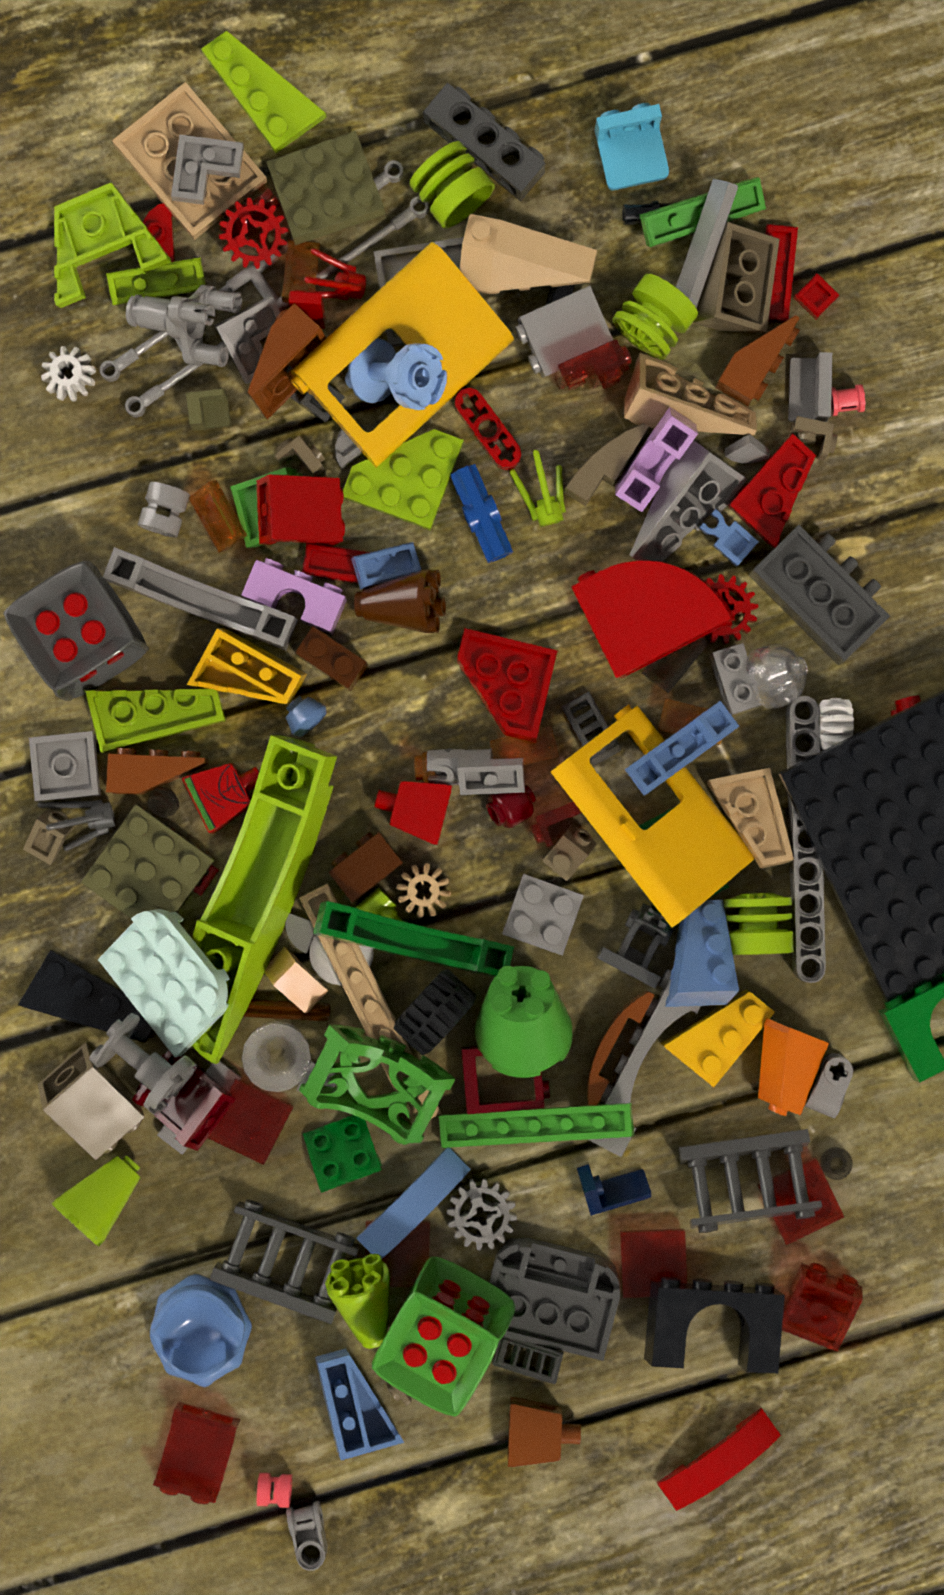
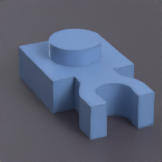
(732, 540)

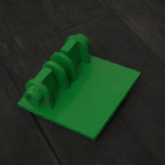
(341, 1152)

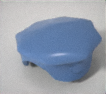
(200, 1330)

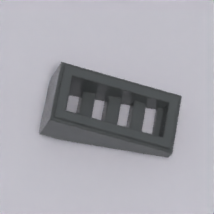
(576, 705)
(525, 1369)

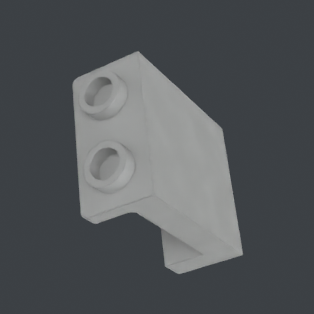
(563, 330)

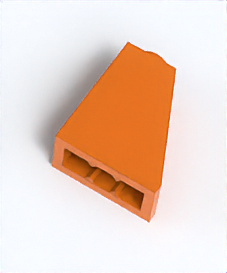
(788, 1067)

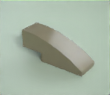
(605, 465)

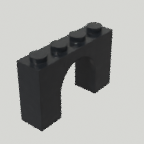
(675, 1305)

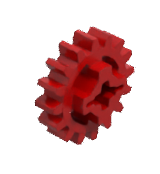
(266, 226)
(738, 608)

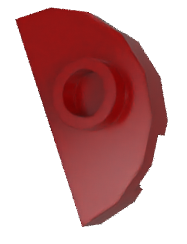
(160, 224)

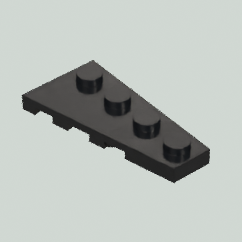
(80, 996)

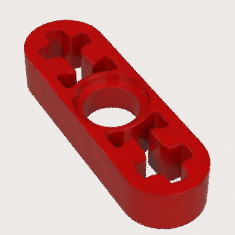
(480, 405)

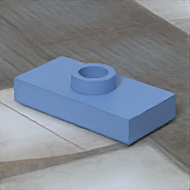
(385, 564)

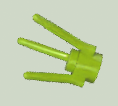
(548, 510)

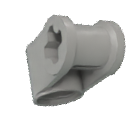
(829, 1091)
(306, 1529)

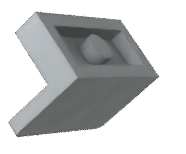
(810, 387)

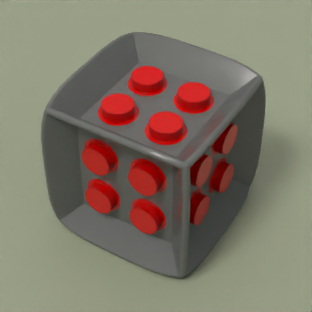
(75, 630)

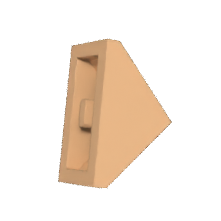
(295, 980)

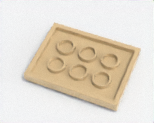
(152, 148)

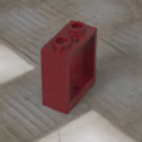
(472, 1096)

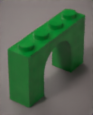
(910, 1029)

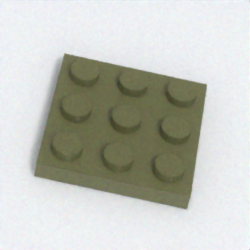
(325, 188)
(147, 866)

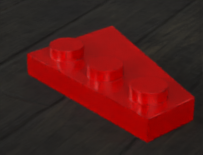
(771, 492)

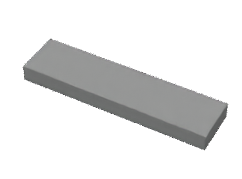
(706, 239)

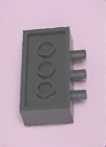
(821, 593)

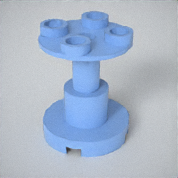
(410, 375)

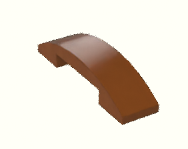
(633, 1009)

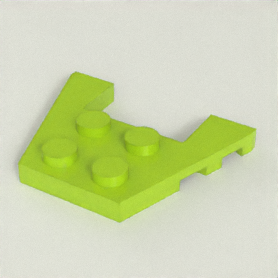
(93, 228)

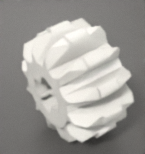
(78, 366)
(835, 721)

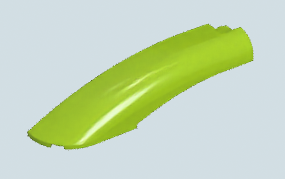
(263, 876)

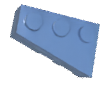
(703, 959)
(353, 1409)

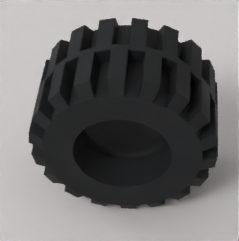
(435, 1012)

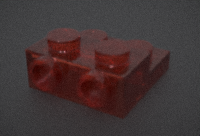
(600, 364)
(821, 1305)

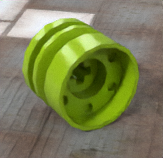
(451, 184)
(655, 316)
(759, 924)

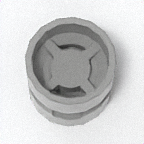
(167, 499)

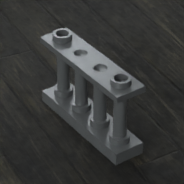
(760, 1149)
(261, 1283)

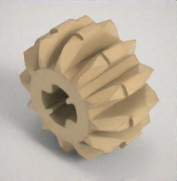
(434, 889)

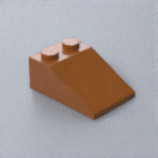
(287, 344)

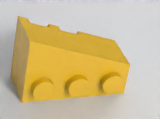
(245, 669)
(720, 1037)

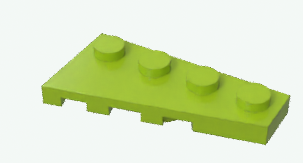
(265, 96)
(137, 717)

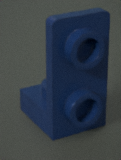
(614, 1191)

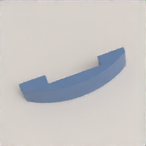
(681, 748)
(414, 1204)

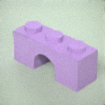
(662, 447)
(269, 583)

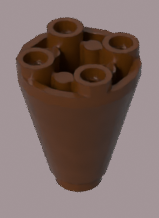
(404, 602)

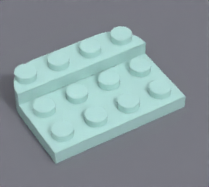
(167, 978)

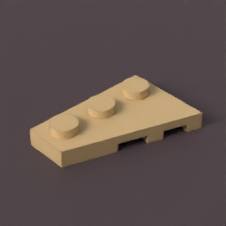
(756, 814)

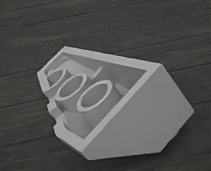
(684, 500)

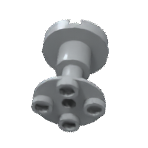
(152, 1070)

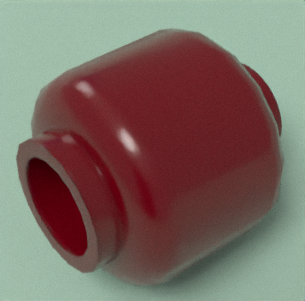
(511, 808)

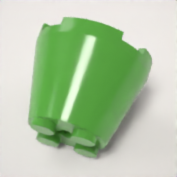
(523, 1023)

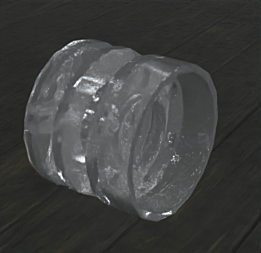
(276, 1075)

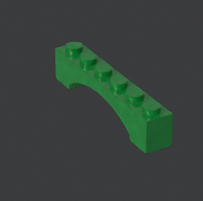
(411, 940)

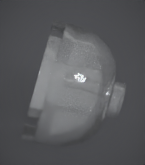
(777, 675)

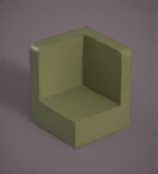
(208, 409)

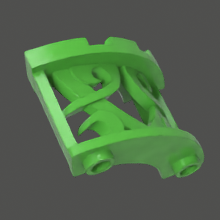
(352, 1043)

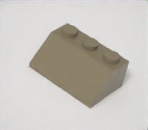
(739, 282)

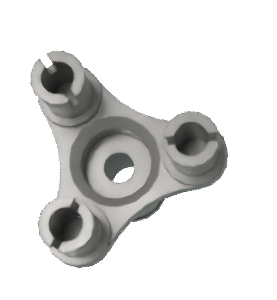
(185, 320)

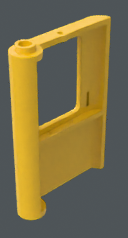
(422, 305)
(679, 856)

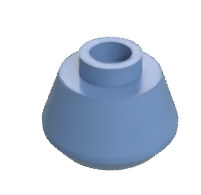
(304, 715)

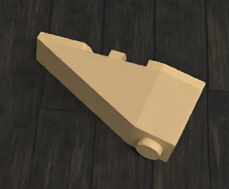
(512, 257)
(657, 387)

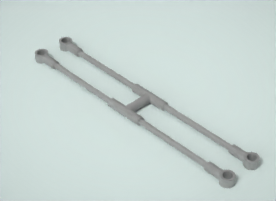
(264, 289)

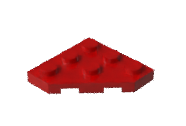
(509, 679)

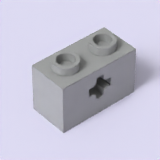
(733, 680)

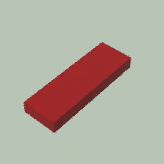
(783, 272)

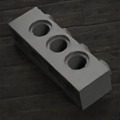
(515, 178)

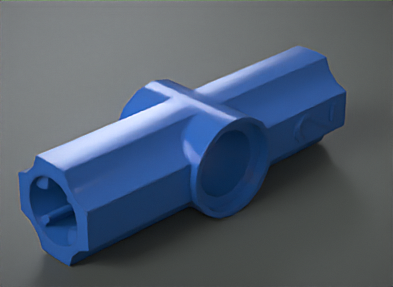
(481, 513)

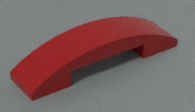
(720, 1462)

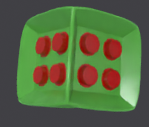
(444, 1336)

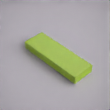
(167, 280)

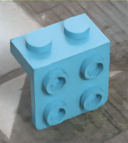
(631, 146)

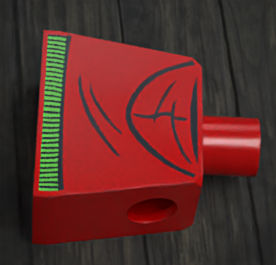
(221, 794)

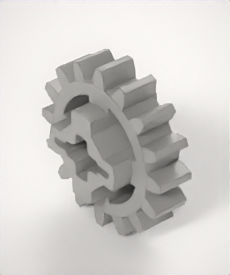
(467, 1217)

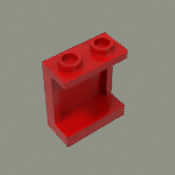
(299, 509)

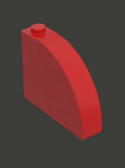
(648, 611)

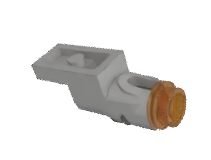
(471, 770)

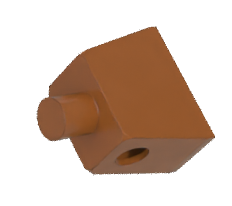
(537, 1432)

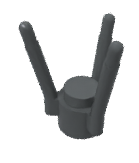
(98, 817)

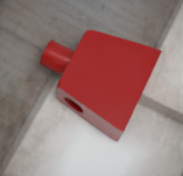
(417, 808)

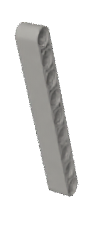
(798, 886)

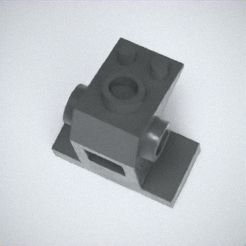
(631, 960)

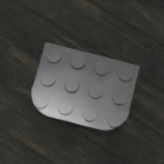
(559, 1294)

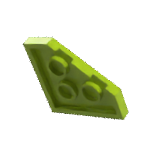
(409, 480)

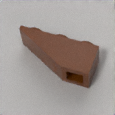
(750, 365)
(142, 773)

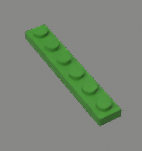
(537, 1125)

